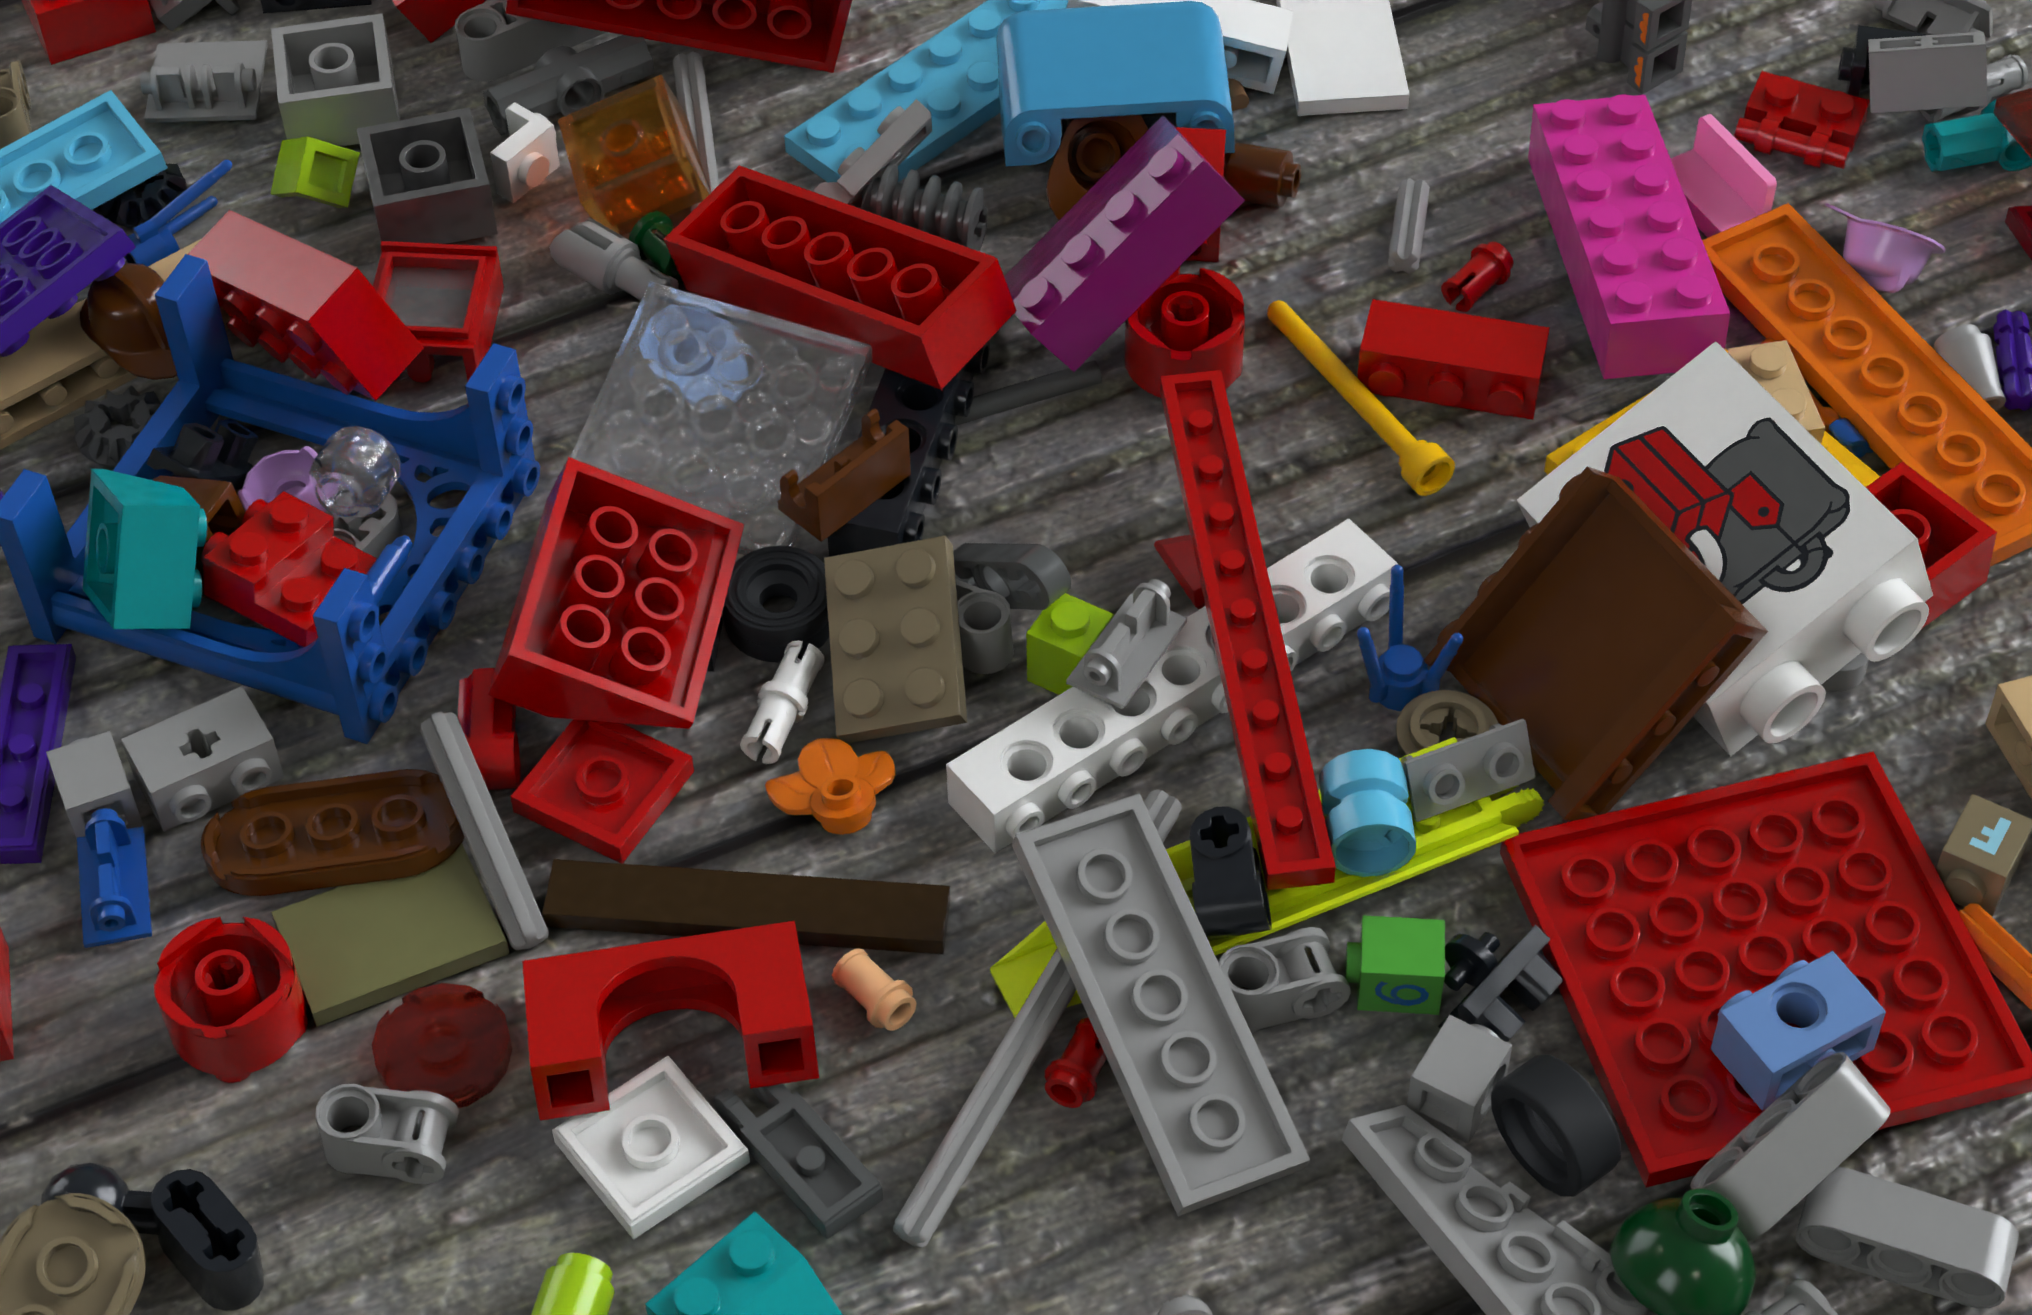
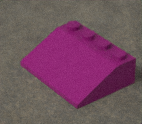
(1119, 244)

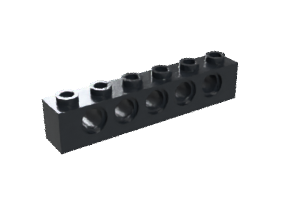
(932, 438)

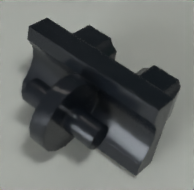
(208, 453)
(1520, 969)

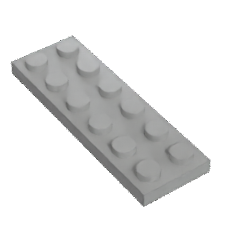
(1160, 1004)

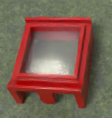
(443, 297)

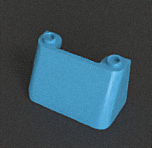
(1107, 66)

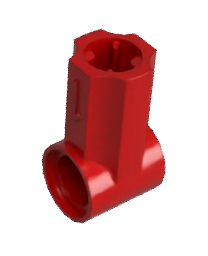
(490, 731)

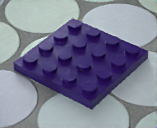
(48, 257)

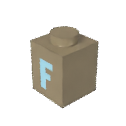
(1983, 853)

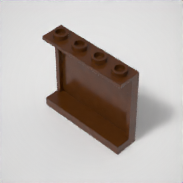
(1598, 641)

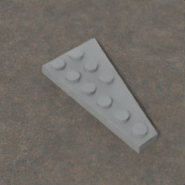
(1485, 1232)

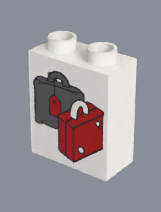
(1774, 526)

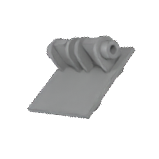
(204, 81)

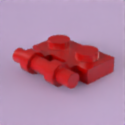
(1802, 120)

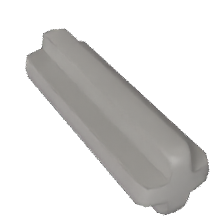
(1408, 225)

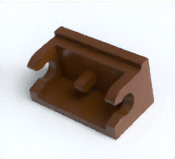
(849, 479)

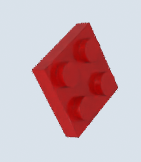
(602, 786)

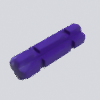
(2014, 358)

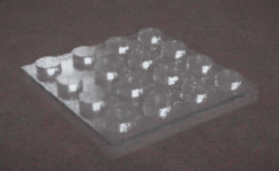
(722, 407)

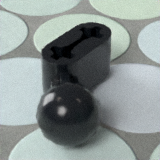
(175, 1215)

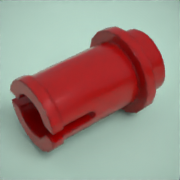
(1488, 266)
(1073, 1076)

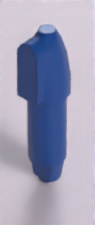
(388, 566)

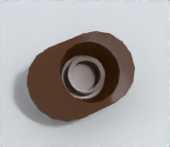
(1087, 154)
(126, 322)

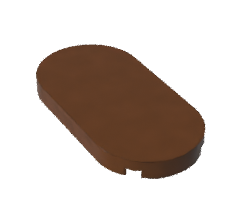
(331, 833)

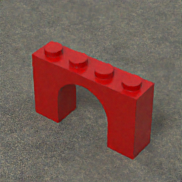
(590, 996)

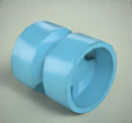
(1367, 812)

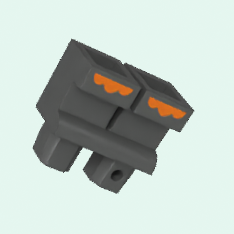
(1643, 36)

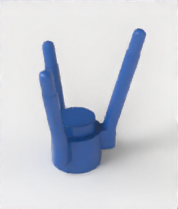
(155, 236)
(1400, 670)

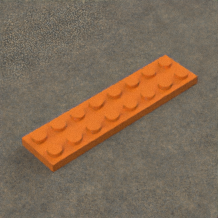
(1877, 369)

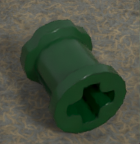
(653, 245)

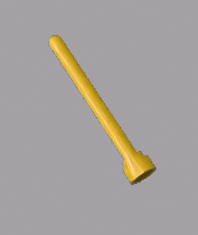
(1422, 463)

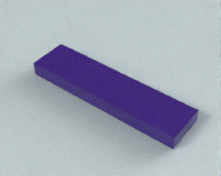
(32, 722)

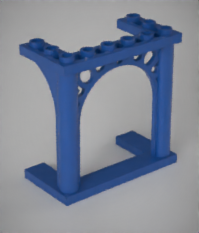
(354, 662)

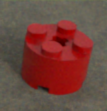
(1186, 328)
(230, 997)

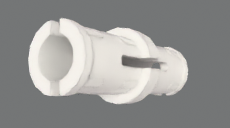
(782, 702)

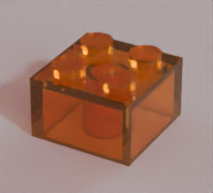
(634, 156)

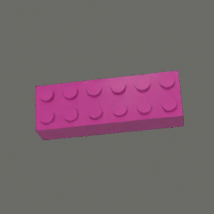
(1626, 235)

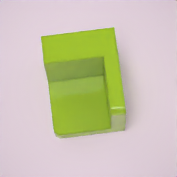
(315, 171)

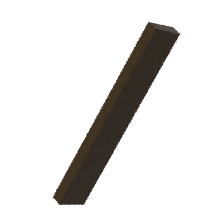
(711, 901)

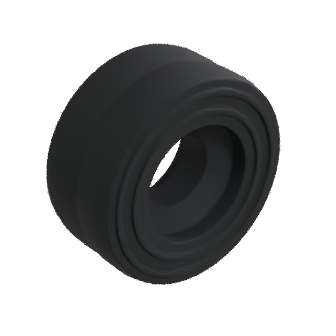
(769, 574)

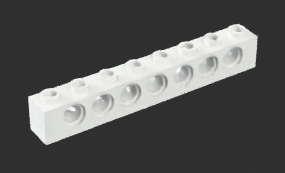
(1084, 742)

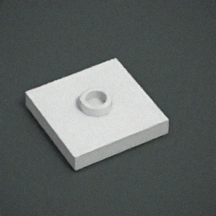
(652, 1147)

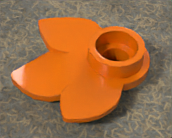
(833, 785)

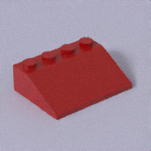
(617, 604)

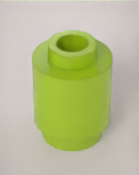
(575, 1287)

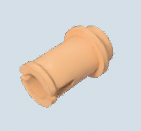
(886, 1001)

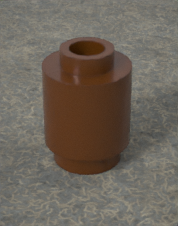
(1262, 174)

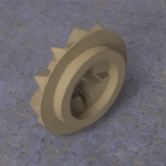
(1427, 715)

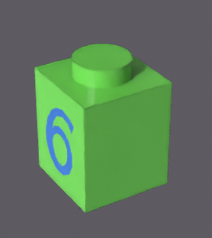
(1398, 964)

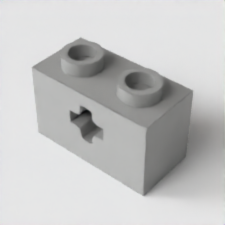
(203, 758)

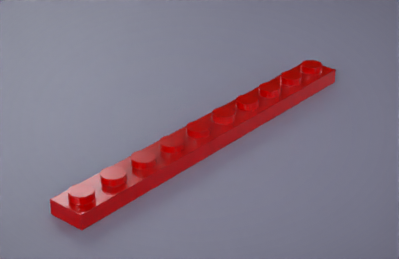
(1246, 634)

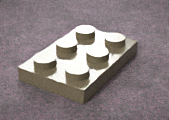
(895, 640)

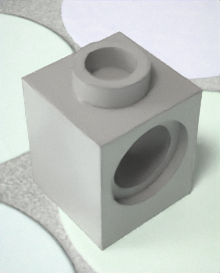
(92, 779)
(1457, 1077)

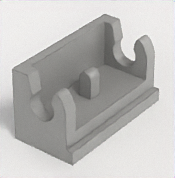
(1928, 72)

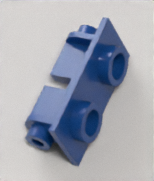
(113, 881)

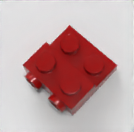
(279, 565)

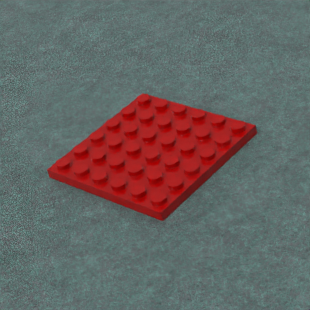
(1717, 894)

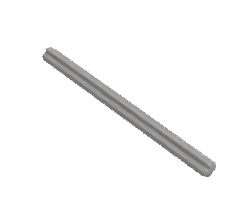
(1001, 1080)

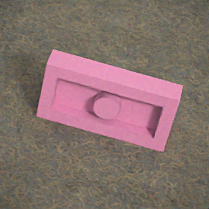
(1722, 179)

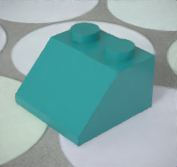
(142, 551)
(746, 1275)

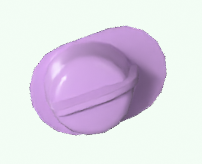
(1886, 253)

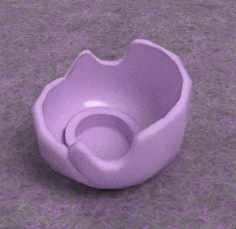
(278, 473)

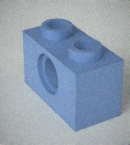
(1817, 996)

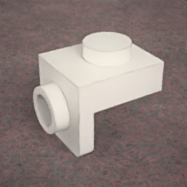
(526, 155)

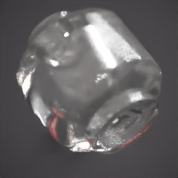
(354, 472)

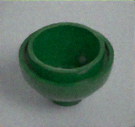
(1685, 1256)

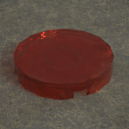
(443, 1043)

